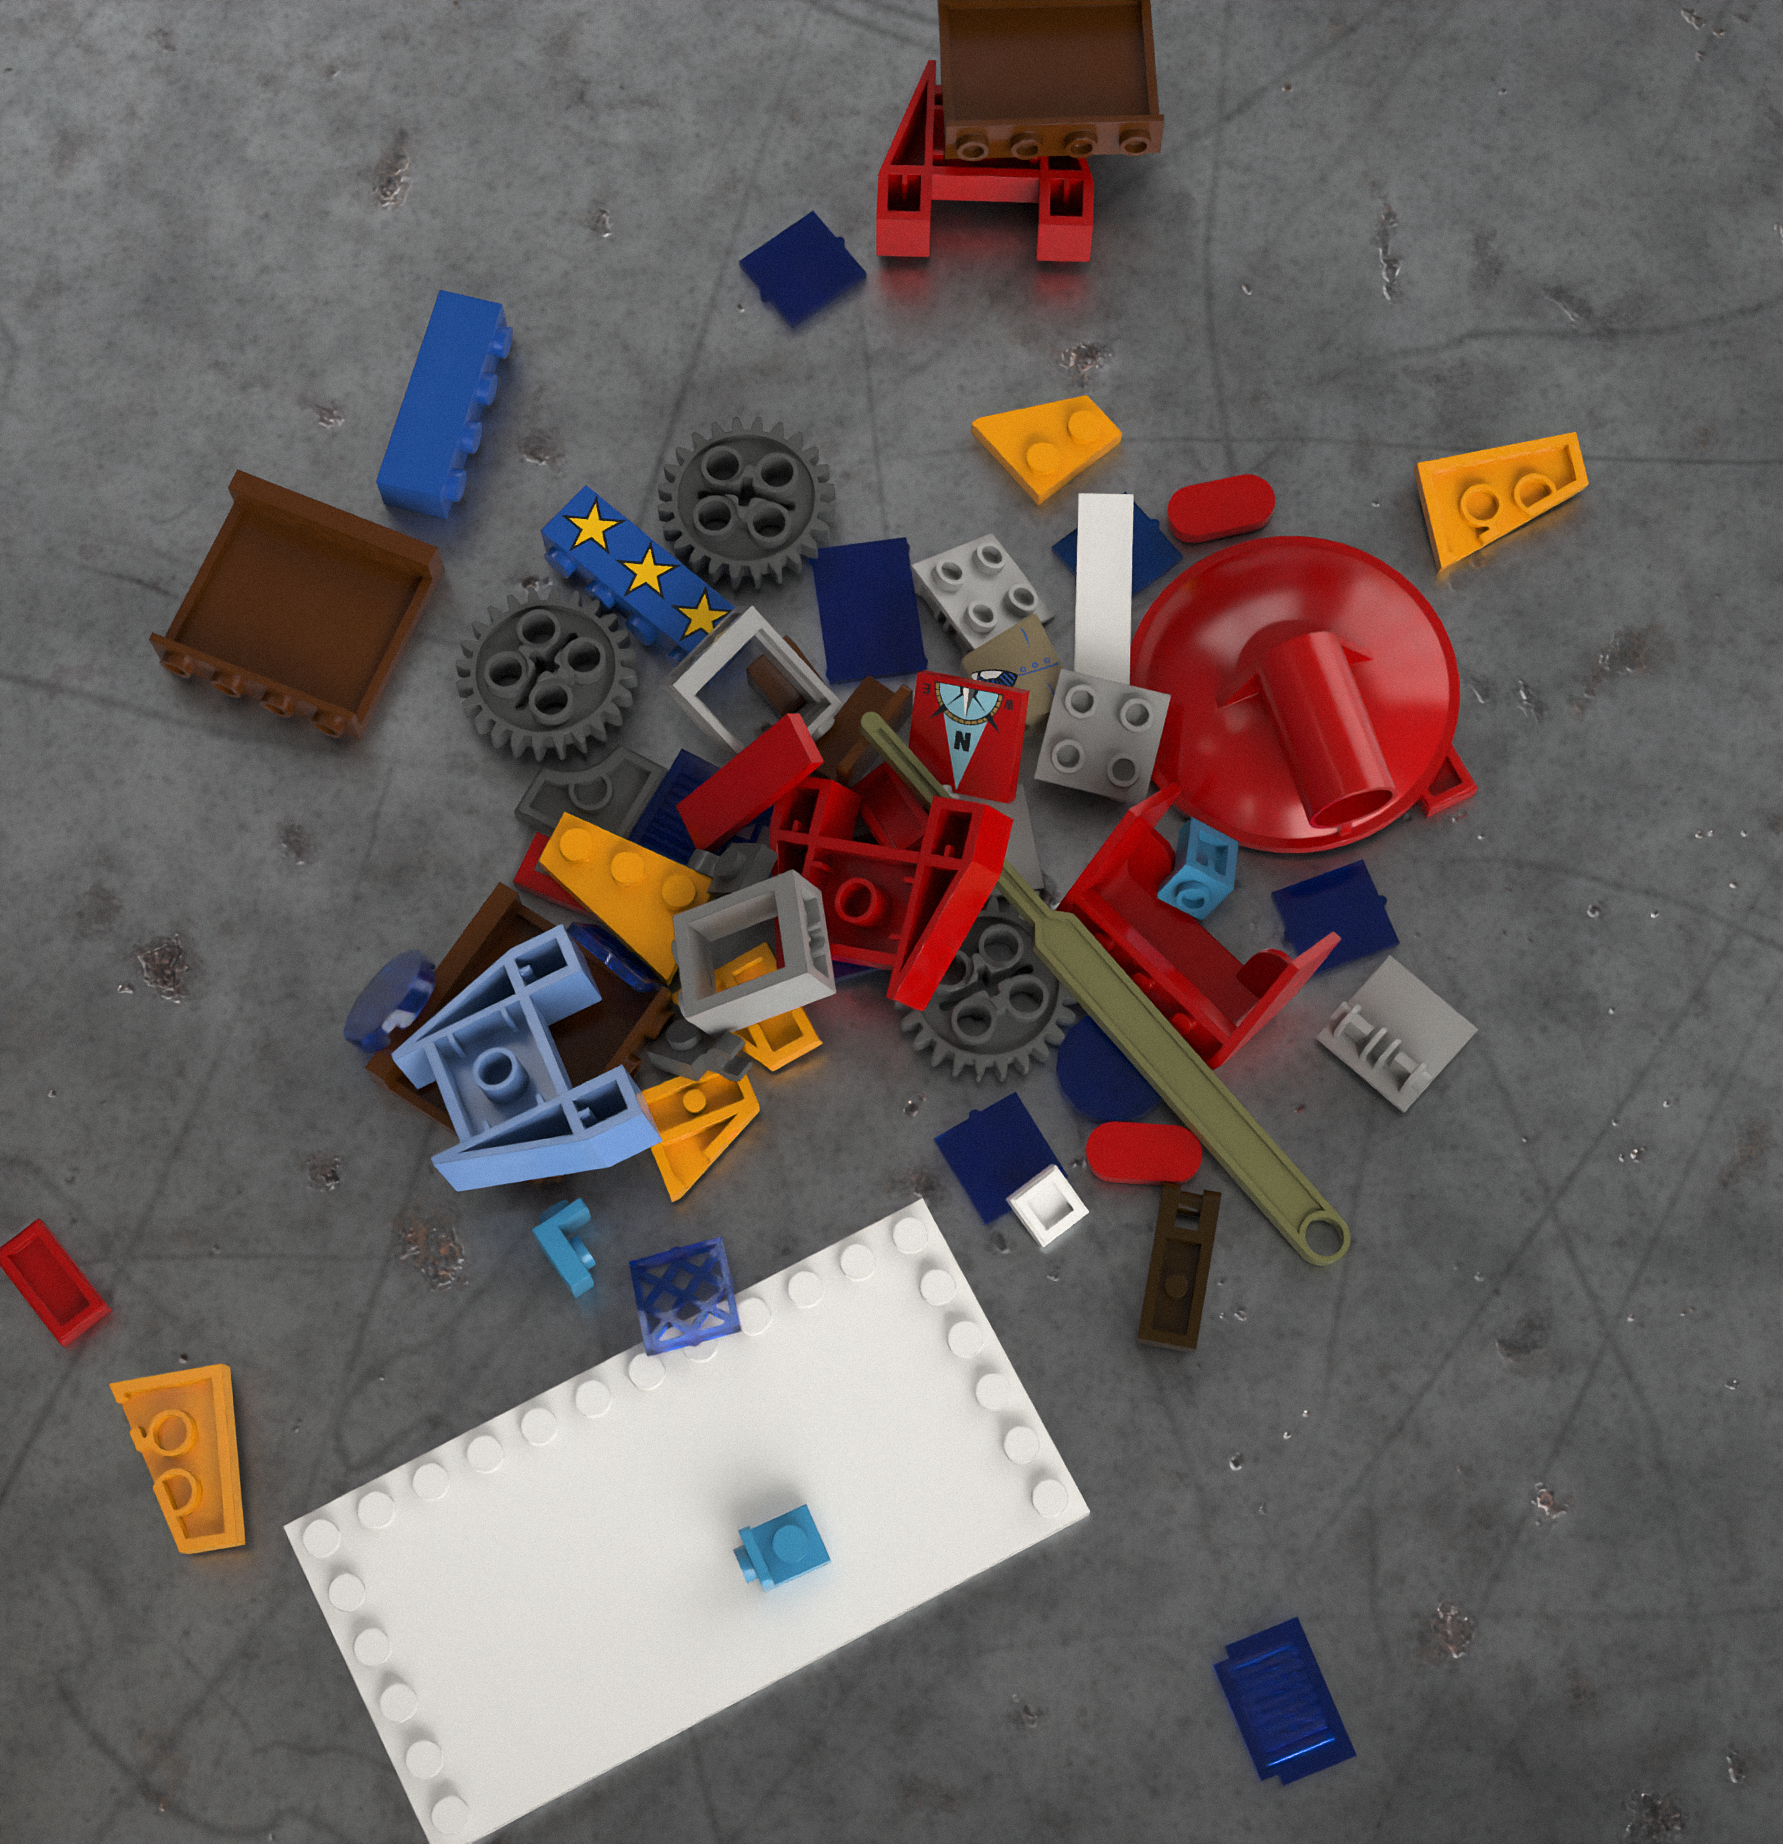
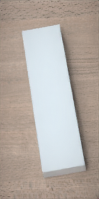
(1104, 586)

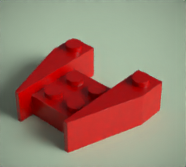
(919, 173)
(888, 902)

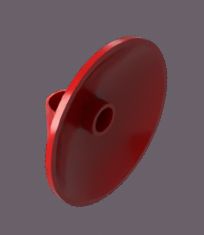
(1299, 692)

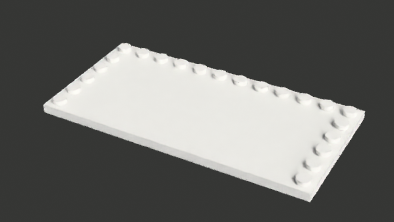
(573, 1562)

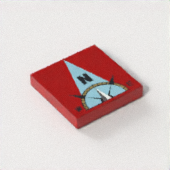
(969, 734)

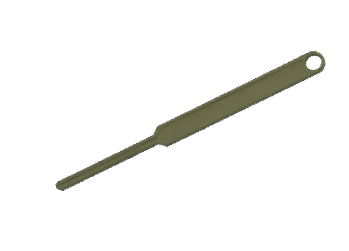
(1147, 1039)

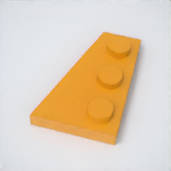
(1493, 491)
(625, 887)
(190, 1446)

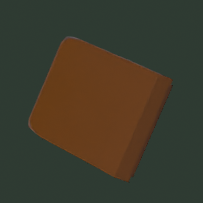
(773, 686)

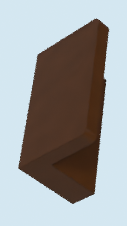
(843, 747)

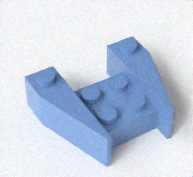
(508, 1080)

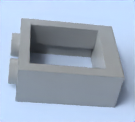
(718, 648)
(805, 946)

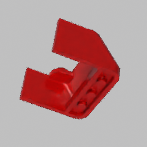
(1168, 953)

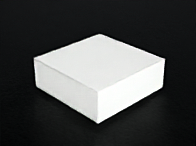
(1047, 1205)

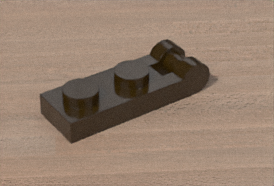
(1178, 1270)

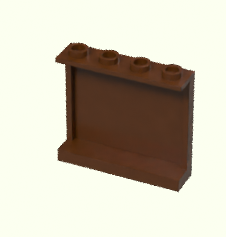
(1048, 78)
(301, 607)
(587, 1041)

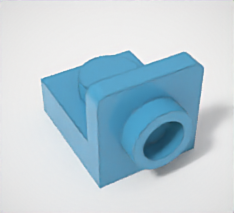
(1202, 870)
(566, 1256)
(781, 1549)

